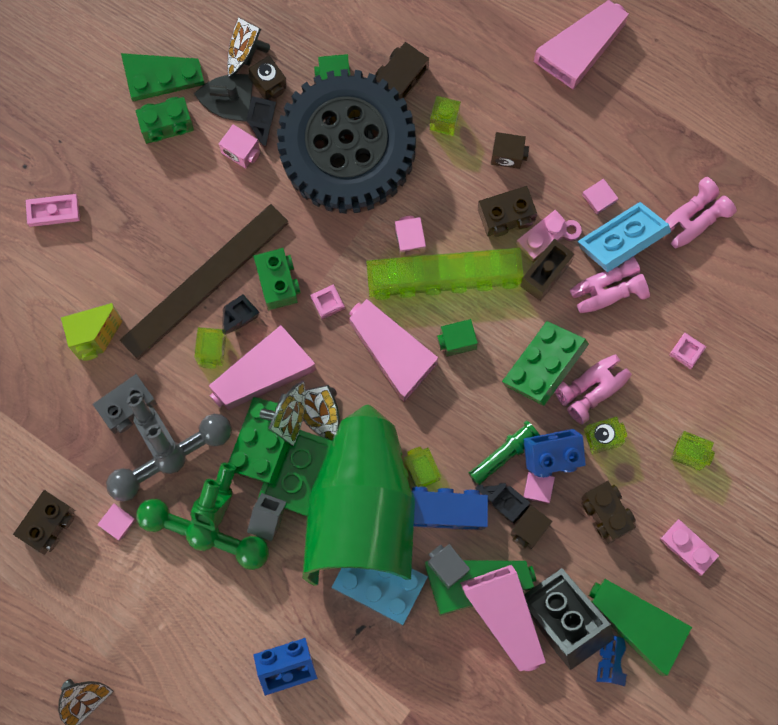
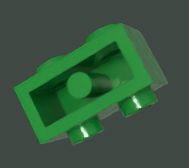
(164, 119)
(276, 279)

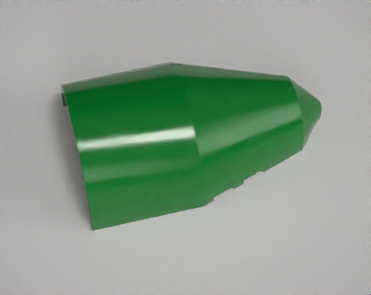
(361, 502)

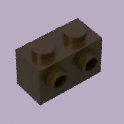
(507, 211)
(608, 512)
(43, 522)

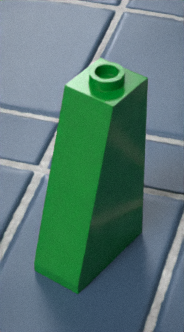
(454, 598)
(642, 625)

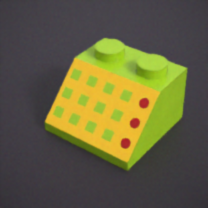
(91, 330)

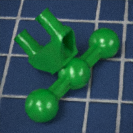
(206, 515)

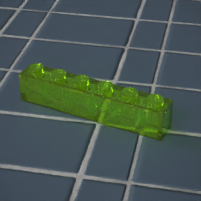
(444, 273)

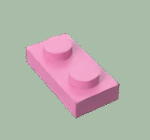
(52, 210)
(689, 547)

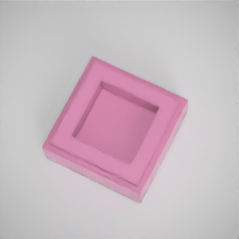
(600, 196)
(327, 301)
(687, 350)
(538, 488)
(116, 522)

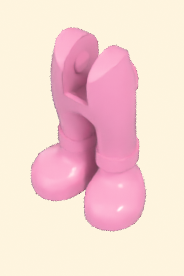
(707, 193)
(605, 297)
(607, 387)

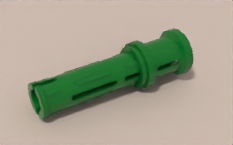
(513, 446)

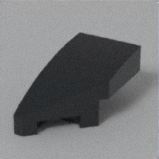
(261, 117)
(238, 314)
(505, 501)

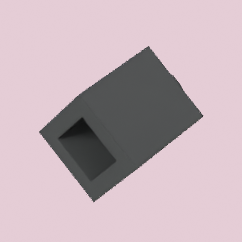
(266, 517)
(447, 565)

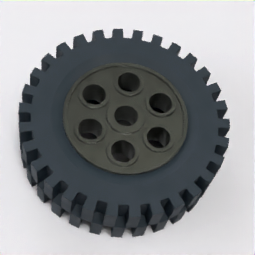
(354, 183)

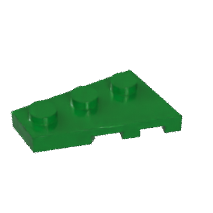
(160, 75)

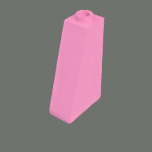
(581, 44)
(394, 350)
(264, 368)
(505, 611)

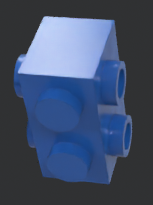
(554, 452)
(285, 666)

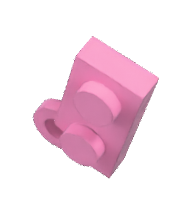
(541, 235)

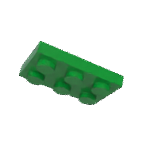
(545, 363)
(258, 449)
(299, 472)

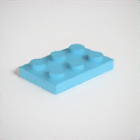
(624, 236)
(381, 590)

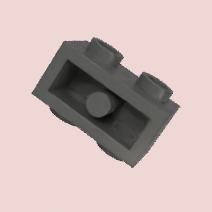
(117, 402)

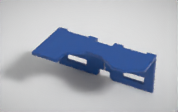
(618, 676)

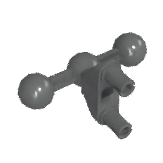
(166, 453)

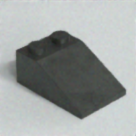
(568, 619)

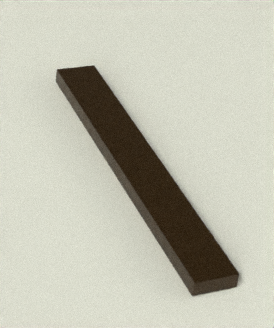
(204, 281)

